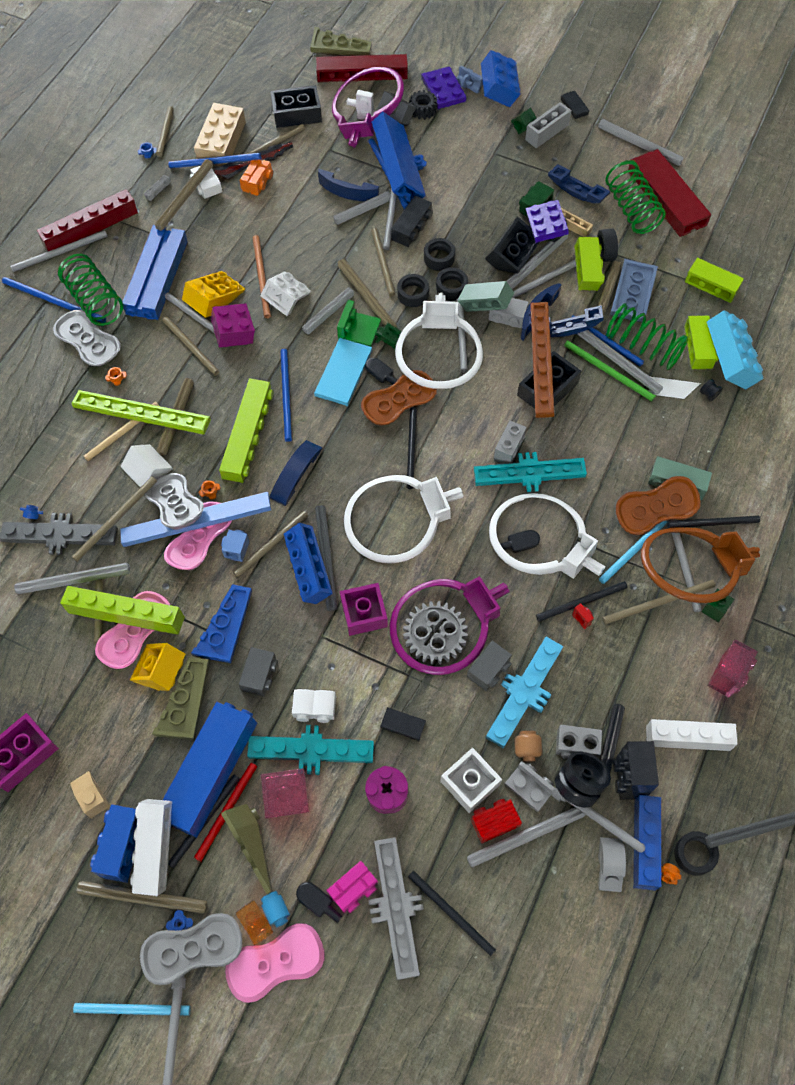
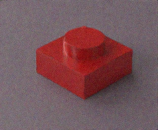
(583, 616)

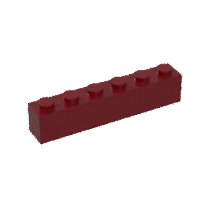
(343, 67)
(88, 221)

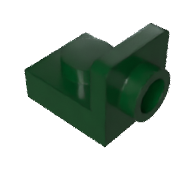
(388, 334)

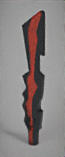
(232, 168)

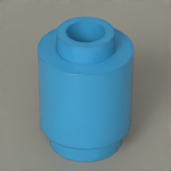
(275, 909)

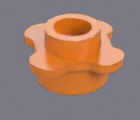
(112, 373)
(209, 485)
(670, 873)

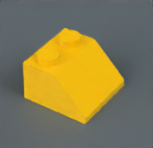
(158, 666)

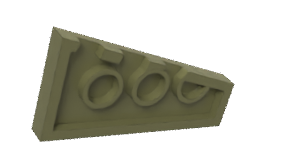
(338, 44)
(185, 702)

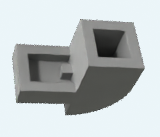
(612, 864)

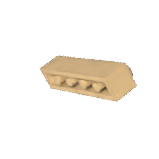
(577, 224)

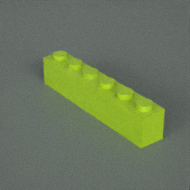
(246, 431)
(123, 610)

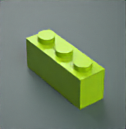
(588, 263)
(714, 280)
(700, 343)

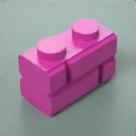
(353, 887)

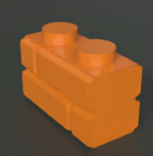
(256, 176)

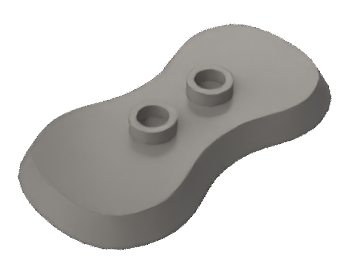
(93, 345)
(175, 502)
(172, 953)

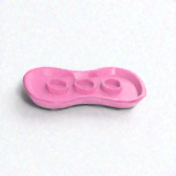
(191, 547)
(123, 642)
(290, 956)

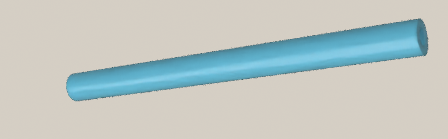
(629, 554)
(128, 1009)

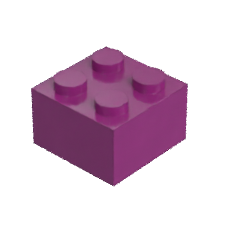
(232, 325)
(363, 609)

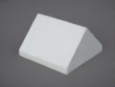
(144, 462)

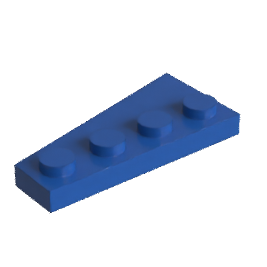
(224, 630)

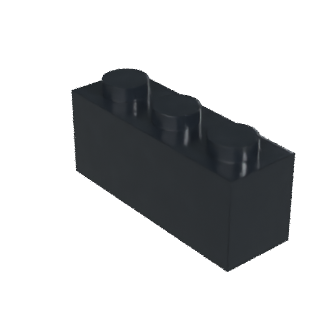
(411, 221)

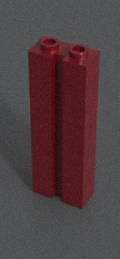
(681, 205)

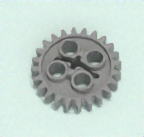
(450, 641)

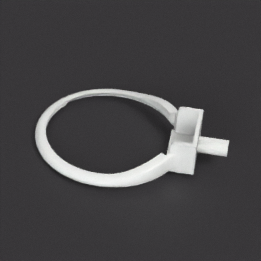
(439, 315)
(436, 505)
(571, 565)

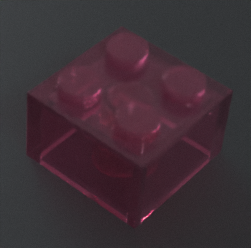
(733, 669)
(285, 793)

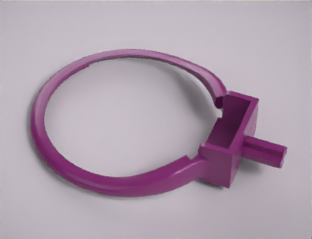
(365, 128)
(481, 601)

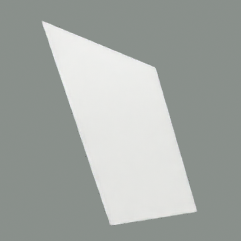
(675, 388)

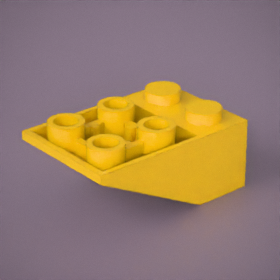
(211, 291)

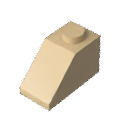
(89, 795)

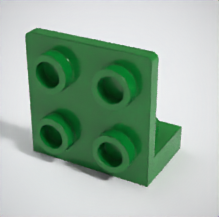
(357, 326)

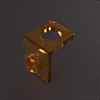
(254, 922)

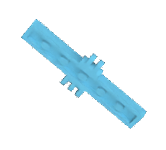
(524, 692)

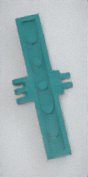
(529, 471)
(310, 749)

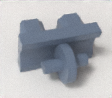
(469, 79)

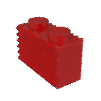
(496, 820)

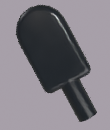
(380, 370)
(522, 541)
(316, 901)

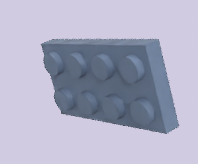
(634, 288)

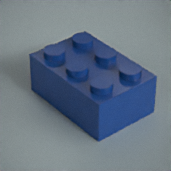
(500, 78)
(116, 845)

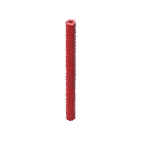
(229, 805)

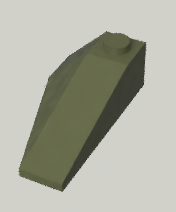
(247, 832)

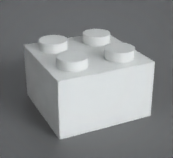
(470, 780)

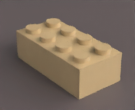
(220, 132)

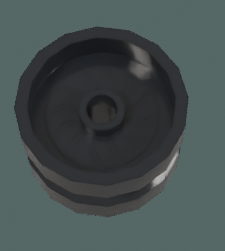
(582, 779)

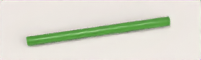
(634, 386)

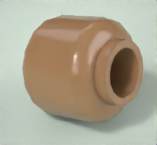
(528, 746)

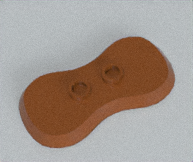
(388, 404)
(643, 510)

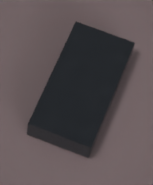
(575, 104)
(403, 724)

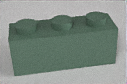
(486, 296)
(665, 469)

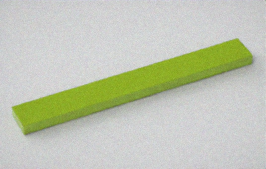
(141, 412)

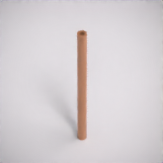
(261, 275)

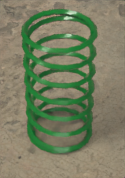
(636, 172)
(112, 293)
(682, 339)

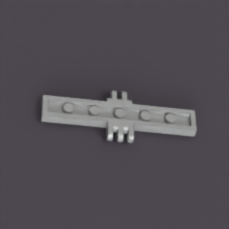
(396, 909)

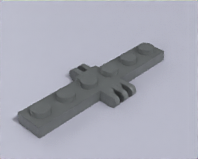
(55, 534)

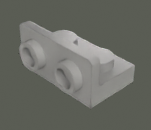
(530, 786)

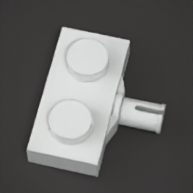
(363, 104)

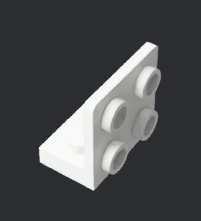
(284, 292)

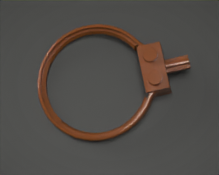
(728, 549)

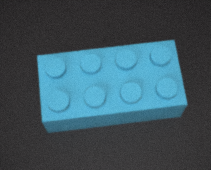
(735, 350)

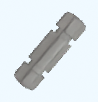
(156, 188)

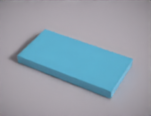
(343, 372)

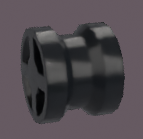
(711, 390)

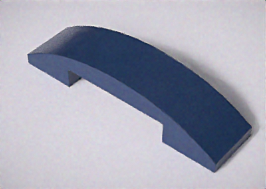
(575, 187)
(345, 189)
(548, 295)
(576, 324)
(293, 471)

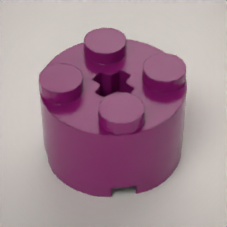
(385, 778)

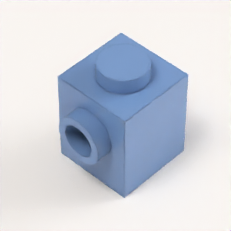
(235, 545)

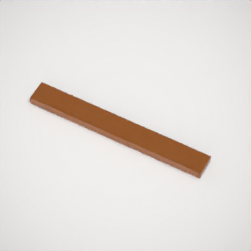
(542, 360)

